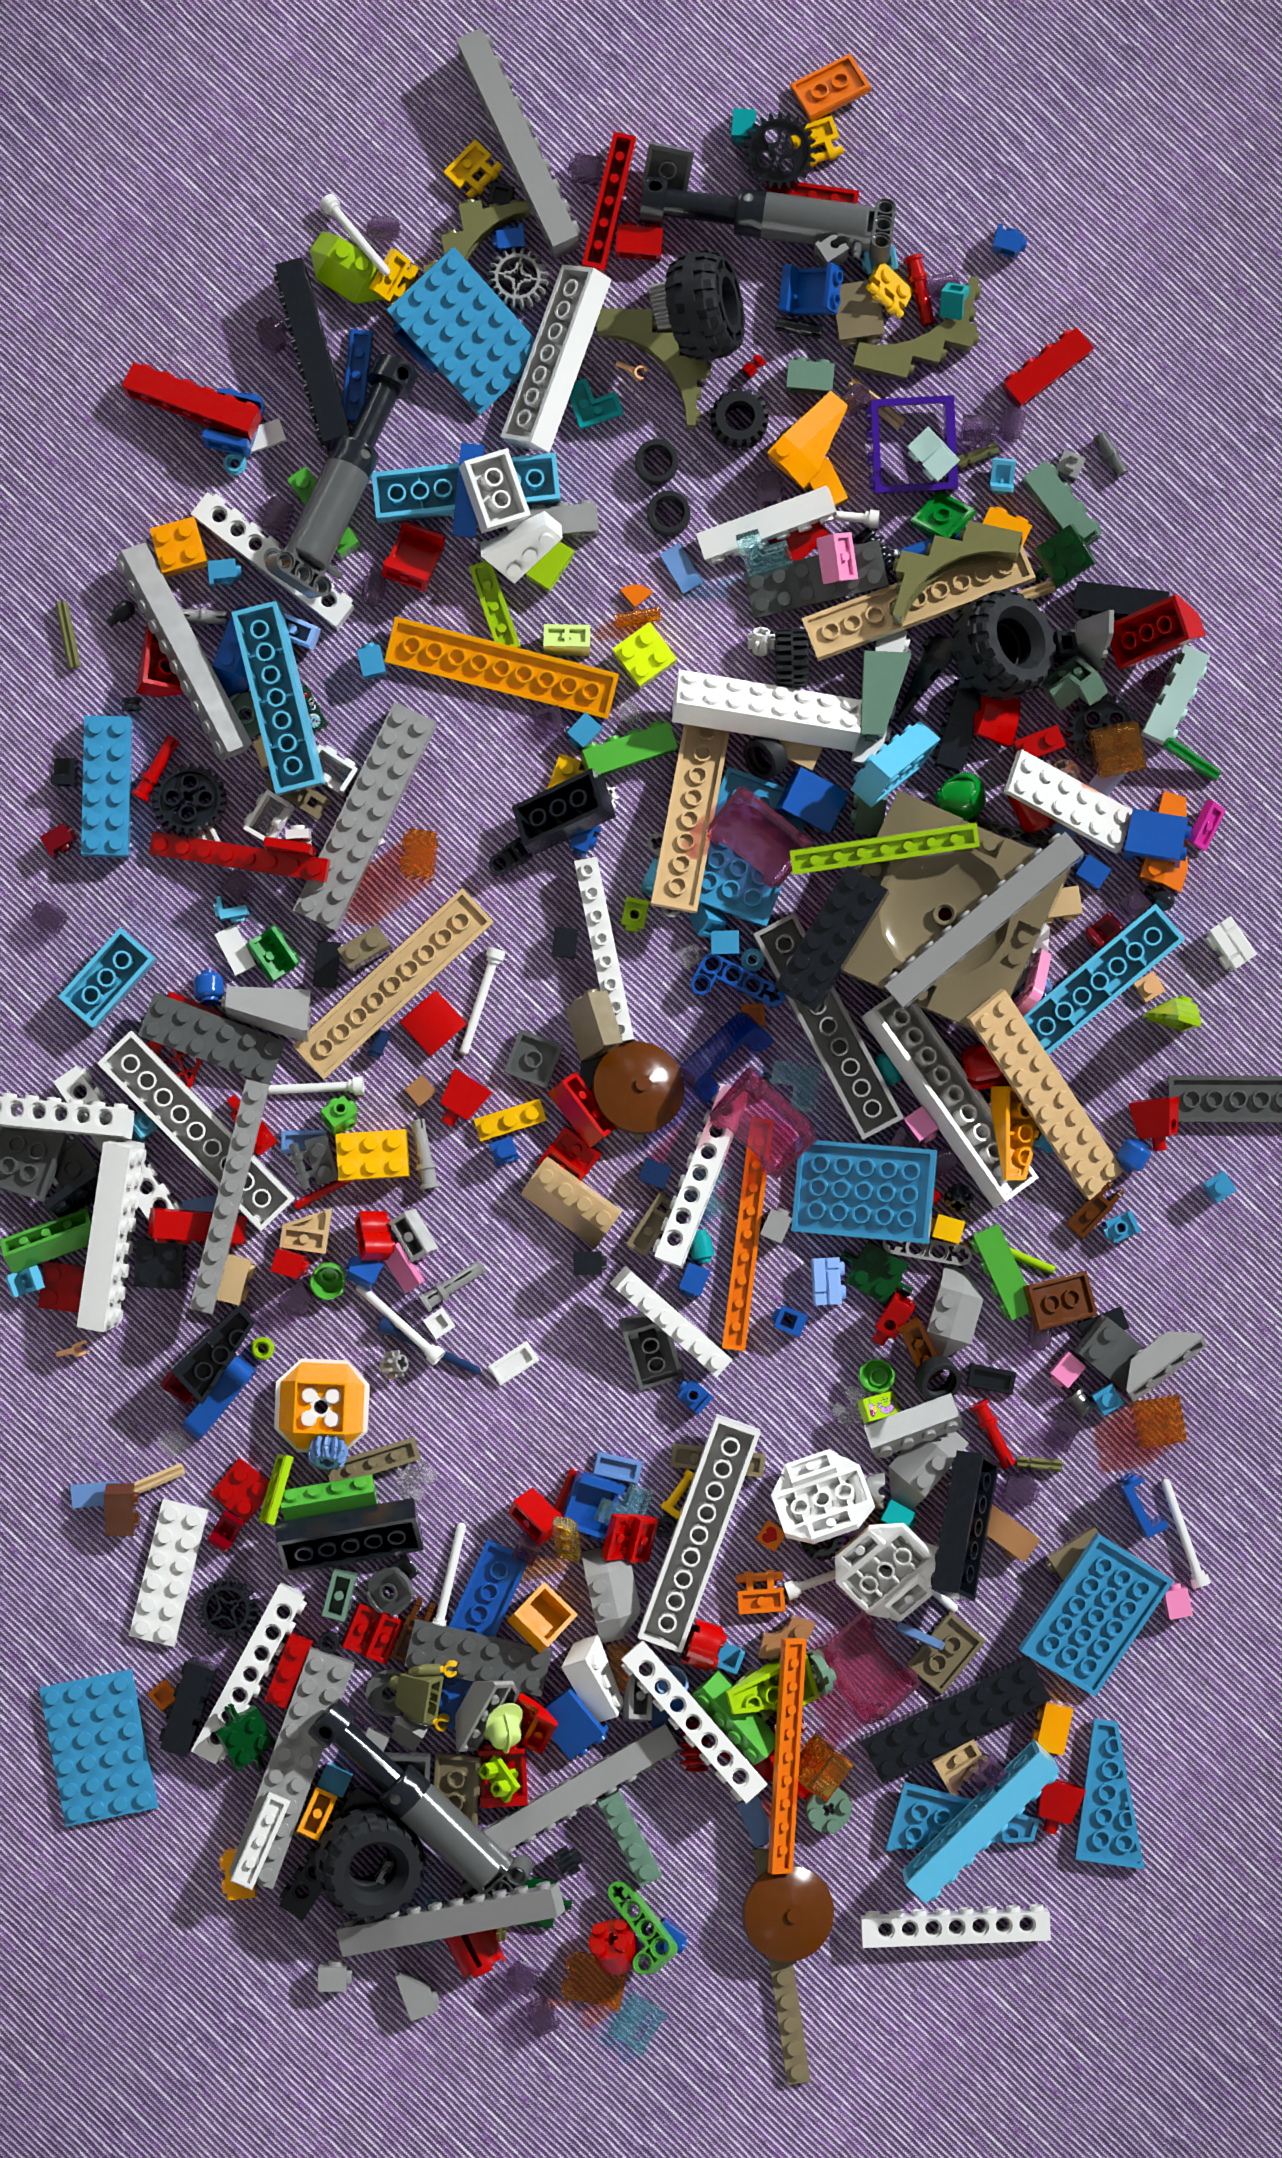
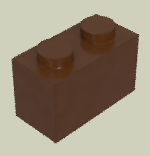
(120, 1509)

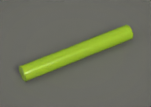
(1031, 1261)

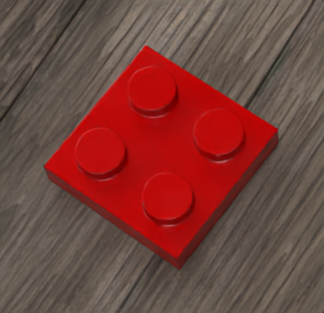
(62, 1287)
(242, 1490)

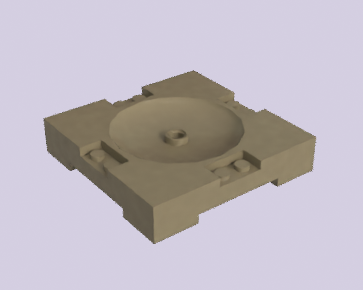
(952, 882)

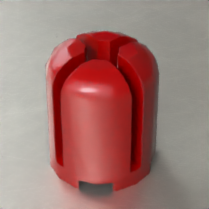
(1028, 818)
(981, 1068)
(475, 1952)

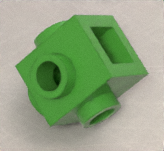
(339, 1115)

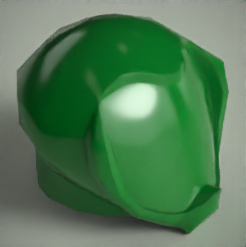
(962, 796)

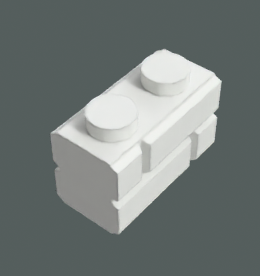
(1230, 944)

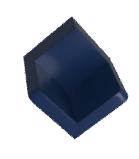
(654, 1173)

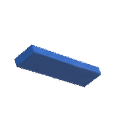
(356, 372)
(464, 517)

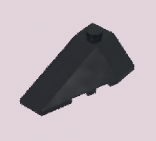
(932, 662)

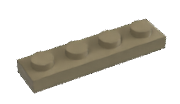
(688, 1456)
(377, 1460)

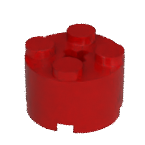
(703, 1645)
(614, 1945)

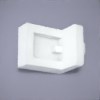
(299, 834)

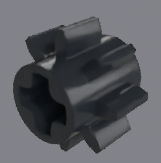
(958, 1197)
(568, 1860)

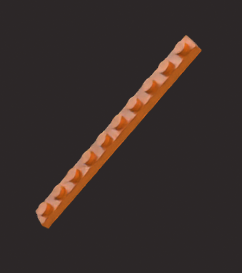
(744, 1253)
(787, 1755)

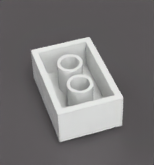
(494, 490)

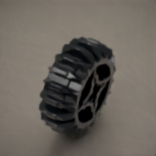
(233, 1617)

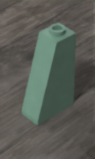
(881, 683)

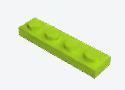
(494, 604)

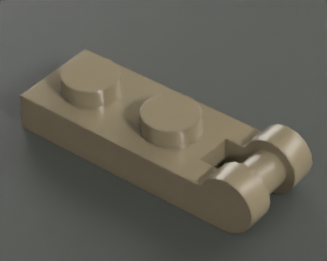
(302, 799)
(650, 1225)

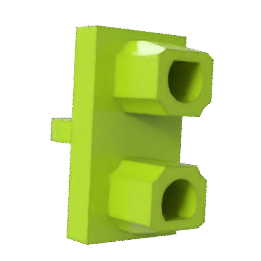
(502, 1779)

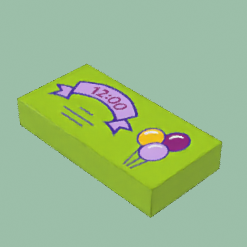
(878, 1406)

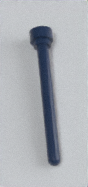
(387, 1328)

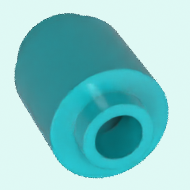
(887, 1069)
(702, 1247)

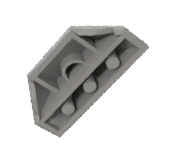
(953, 1311)
(1161, 1360)
(921, 1467)
(611, 1594)
(475, 1709)

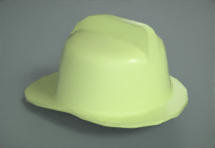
(504, 1726)

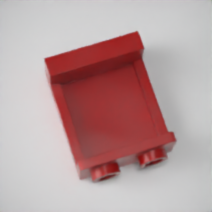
(414, 556)
(514, 1760)

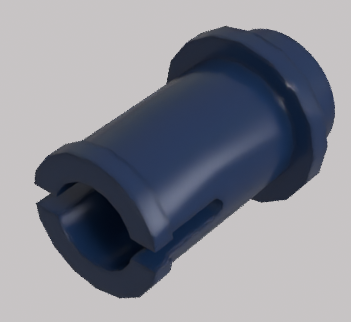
(378, 1043)

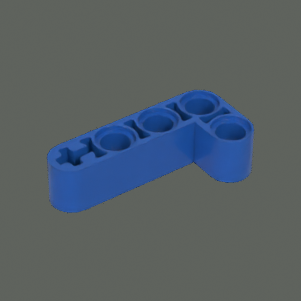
(739, 985)
(221, 1396)

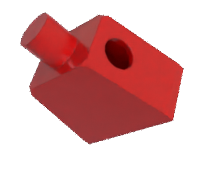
(463, 1097)
(1155, 1119)
(897, 1309)
(1059, 1804)

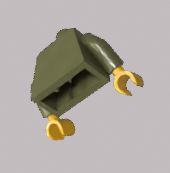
(420, 1693)

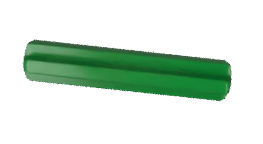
(1191, 759)

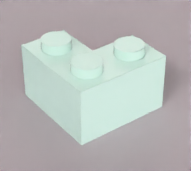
(933, 454)

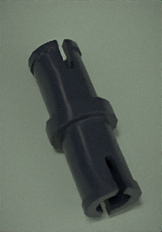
(798, 327)

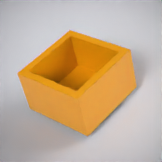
(179, 547)
(542, 1617)

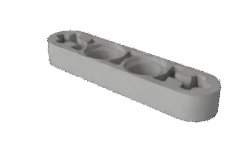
(926, 1252)

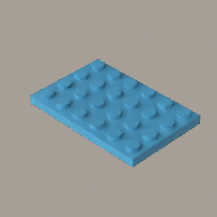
(464, 330)
(728, 879)
(865, 1191)
(1095, 1614)
(98, 1747)

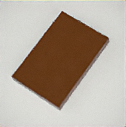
(1060, 1300)

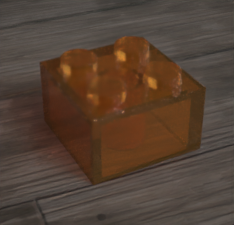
(1117, 749)
(420, 855)
(1158, 1421)
(822, 1767)

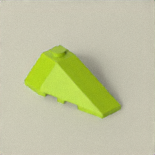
(1176, 1014)
(760, 1689)

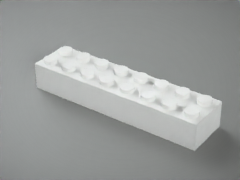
(555, 358)
(766, 710)
(111, 1234)

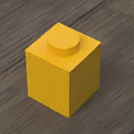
(947, 1228)

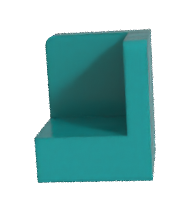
(953, 300)

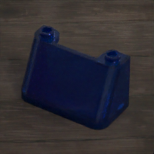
(738, 1030)

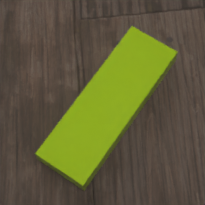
(276, 1489)

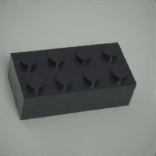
(563, 811)

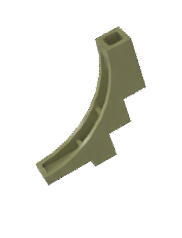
(480, 224)
(636, 328)
(895, 360)
(975, 544)

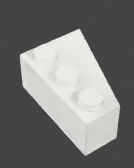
(523, 546)
(593, 1678)

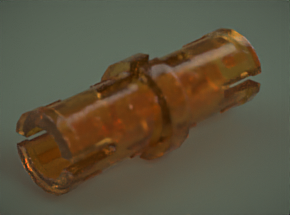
(637, 617)

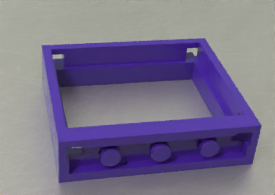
(872, 436)

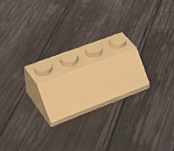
(571, 1202)

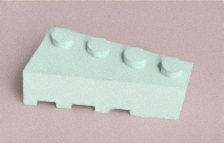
(1174, 695)

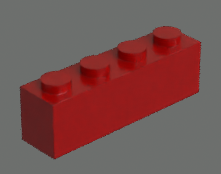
(1047, 368)
(188, 1226)

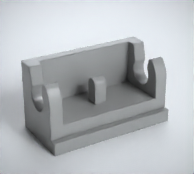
(826, 254)

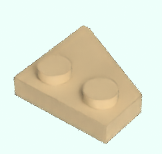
(307, 1233)
(954, 1765)

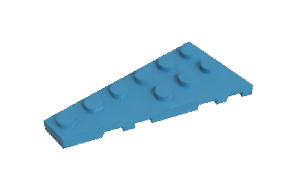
(926, 1812)
(1107, 1813)

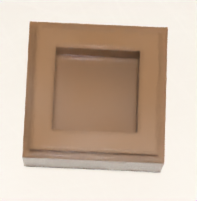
(420, 1090)

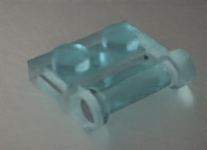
(632, 2017)

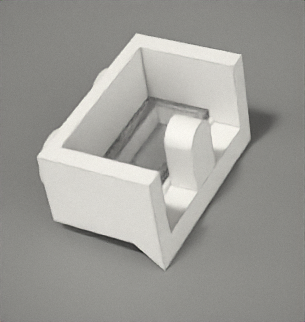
(337, 772)
(269, 816)

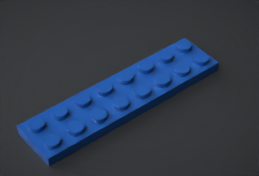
(482, 1611)

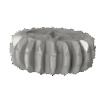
(508, 277)

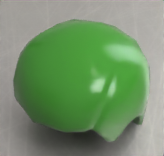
(328, 1281)
(876, 1376)

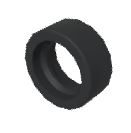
(645, 448)
(681, 501)
(757, 764)
(931, 1366)

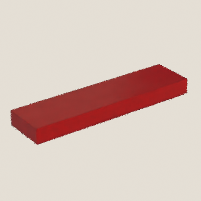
(817, 191)

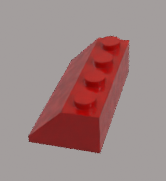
(1155, 631)

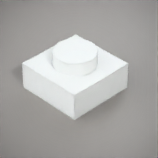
(439, 1323)

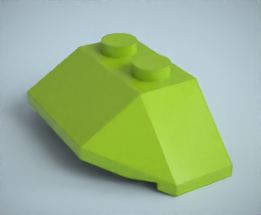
(343, 268)

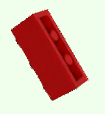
(579, 1108)
(289, 1670)

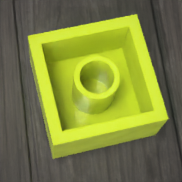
(644, 655)

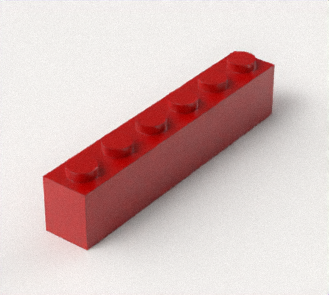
(609, 201)
(192, 401)

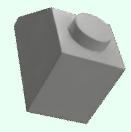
(637, 1704)
(417, 1996)

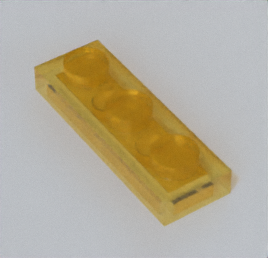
(566, 1538)

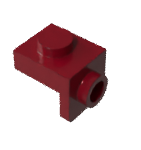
(1103, 931)
(175, 1388)
(225, 1531)

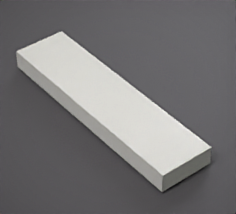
(260, 1840)

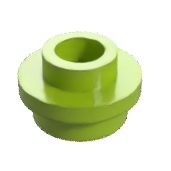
(255, 1348)

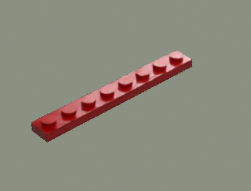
(239, 857)

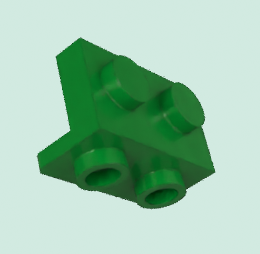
(273, 954)

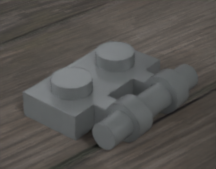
(321, 1159)

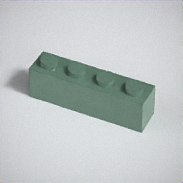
(1057, 500)
(630, 1838)

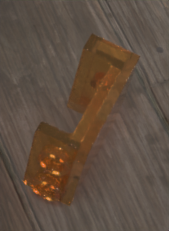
(591, 1983)

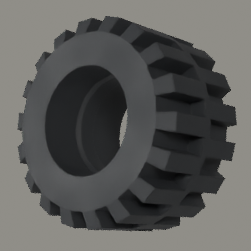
(746, 401)
(792, 657)

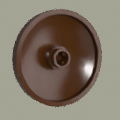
(637, 1087)
(788, 1914)

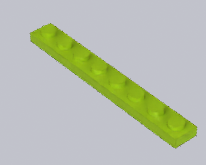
(884, 848)

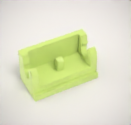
(566, 640)

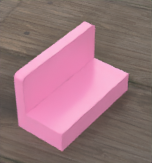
(837, 558)
(404, 1269)

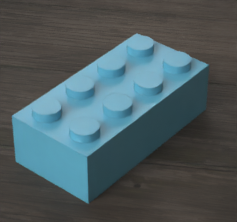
(894, 763)
(108, 978)

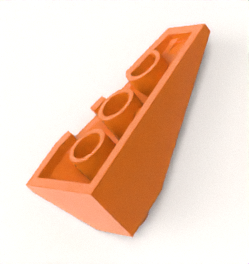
(1164, 872)

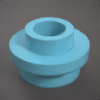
(234, 457)
(752, 967)

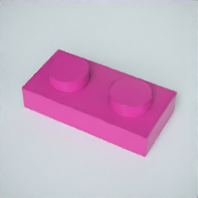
(1206, 825)

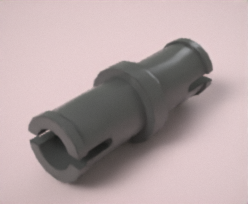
(1110, 454)

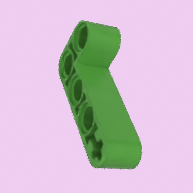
(639, 1925)

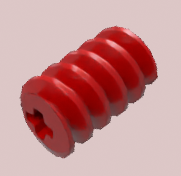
(693, 1761)

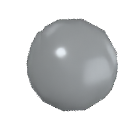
(874, 1484)

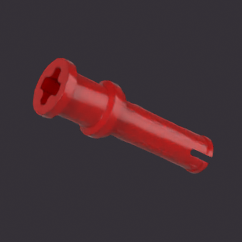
(918, 278)
(150, 777)
(988, 1423)

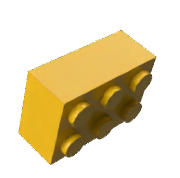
(372, 1155)

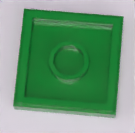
(942, 516)

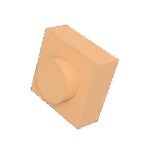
(1149, 987)

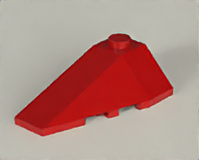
(154, 670)

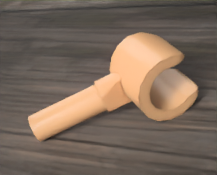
(631, 369)
(75, 1349)

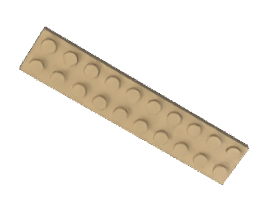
(869, 615)
(688, 815)
(393, 983)
(1044, 1093)

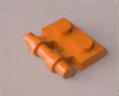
(760, 1600)

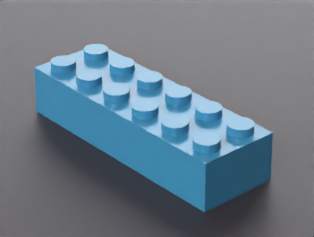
(106, 786)

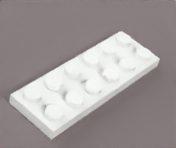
(1068, 801)
(168, 1572)

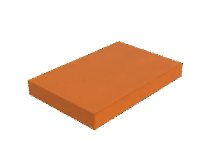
(830, 87)

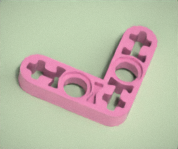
(1035, 982)

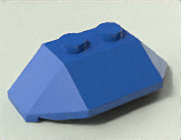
(229, 662)

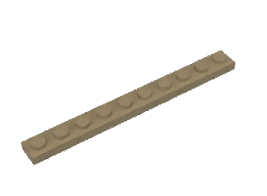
(786, 2004)

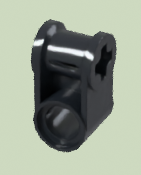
(510, 857)

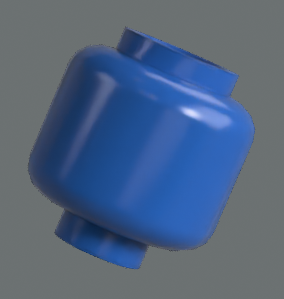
(208, 987)
(1133, 1155)

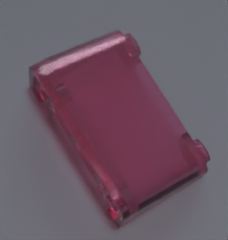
(758, 835)
(764, 1122)
(865, 1670)

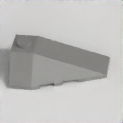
(1094, 638)

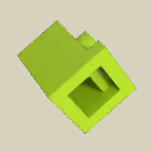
(641, 907)

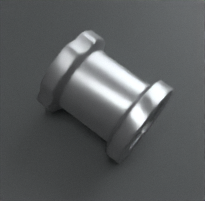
(1080, 1402)

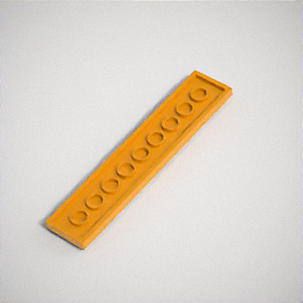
(501, 667)

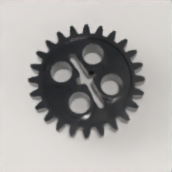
(759, 145)
(1102, 710)
(203, 813)

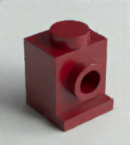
(59, 839)

